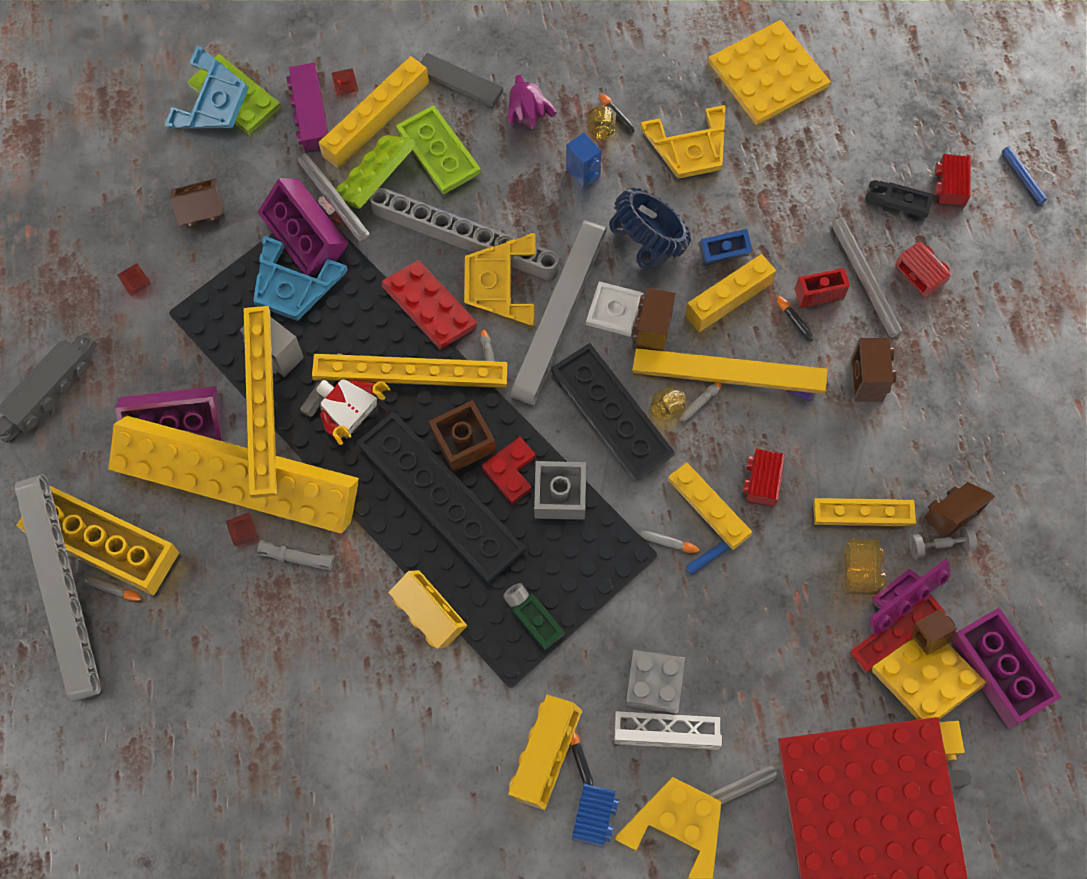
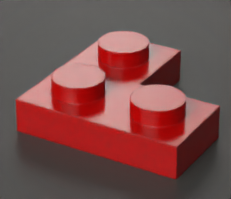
(504, 470)

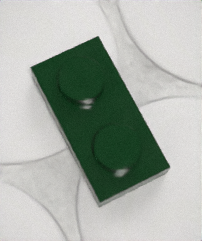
(538, 622)

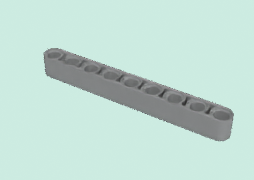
(453, 228)
(558, 313)
(57, 588)

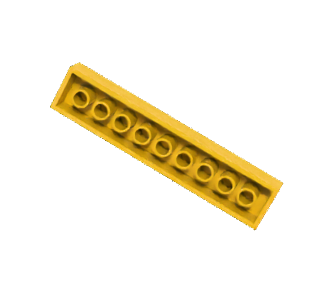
(222, 473)

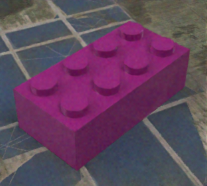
(1011, 673)

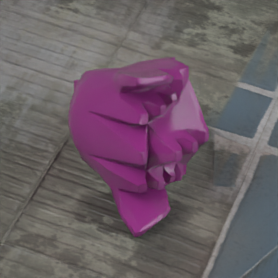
(527, 104)

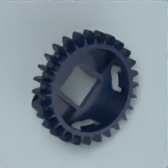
(653, 233)

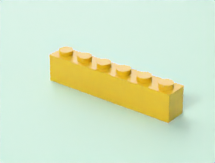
(374, 112)

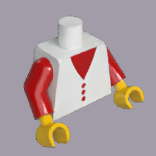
(348, 405)

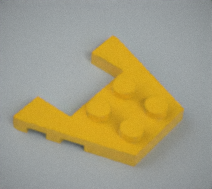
(690, 152)
(490, 279)
(683, 815)

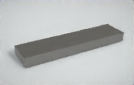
(462, 80)

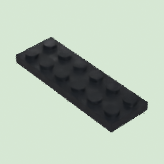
(612, 412)

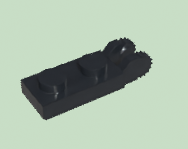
(900, 197)

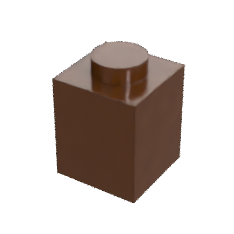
(934, 631)

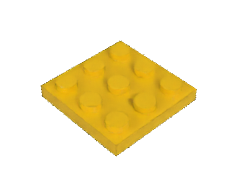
(928, 683)

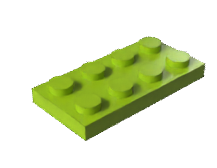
(257, 104)
(439, 149)
(374, 169)

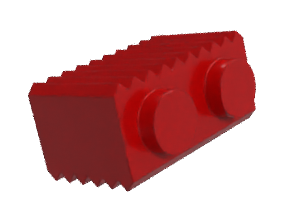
(953, 179)
(923, 268)
(822, 287)
(764, 477)

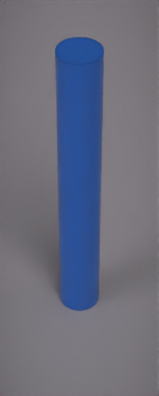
(1024, 175)
(707, 557)

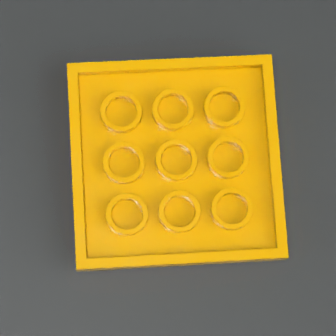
(768, 72)

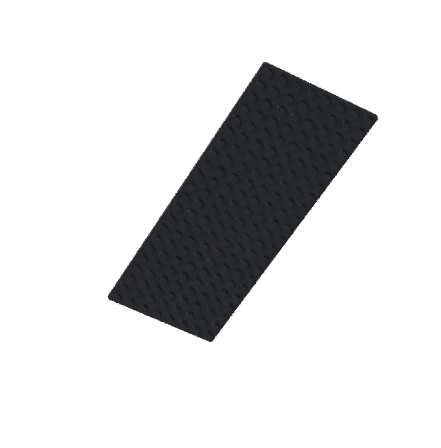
(566, 563)

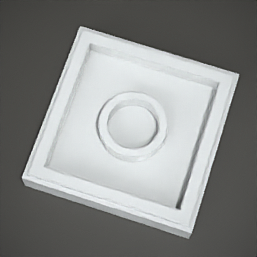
(614, 309)

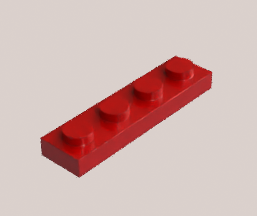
(880, 646)

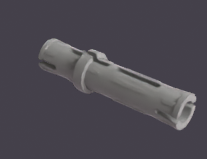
(284, 553)

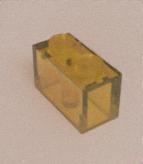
(863, 566)

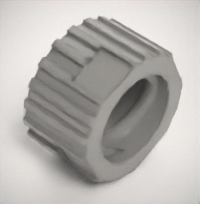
(516, 595)

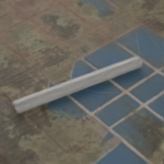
(333, 197)
(866, 277)

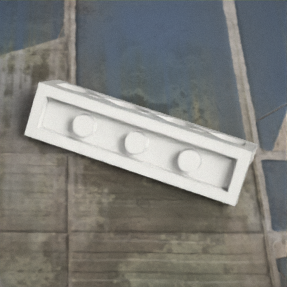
(691, 740)

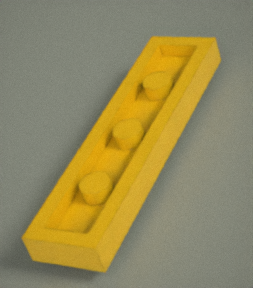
(710, 506)
(864, 512)

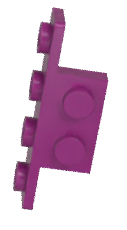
(904, 593)

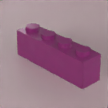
(308, 105)

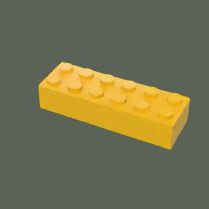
(112, 543)

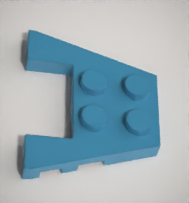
(217, 101)
(288, 290)

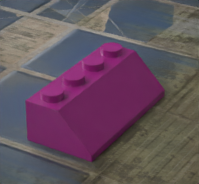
(301, 226)
(186, 410)

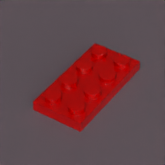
(429, 304)

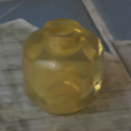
(601, 122)
(668, 403)

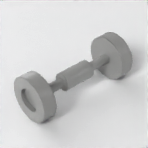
(967, 537)

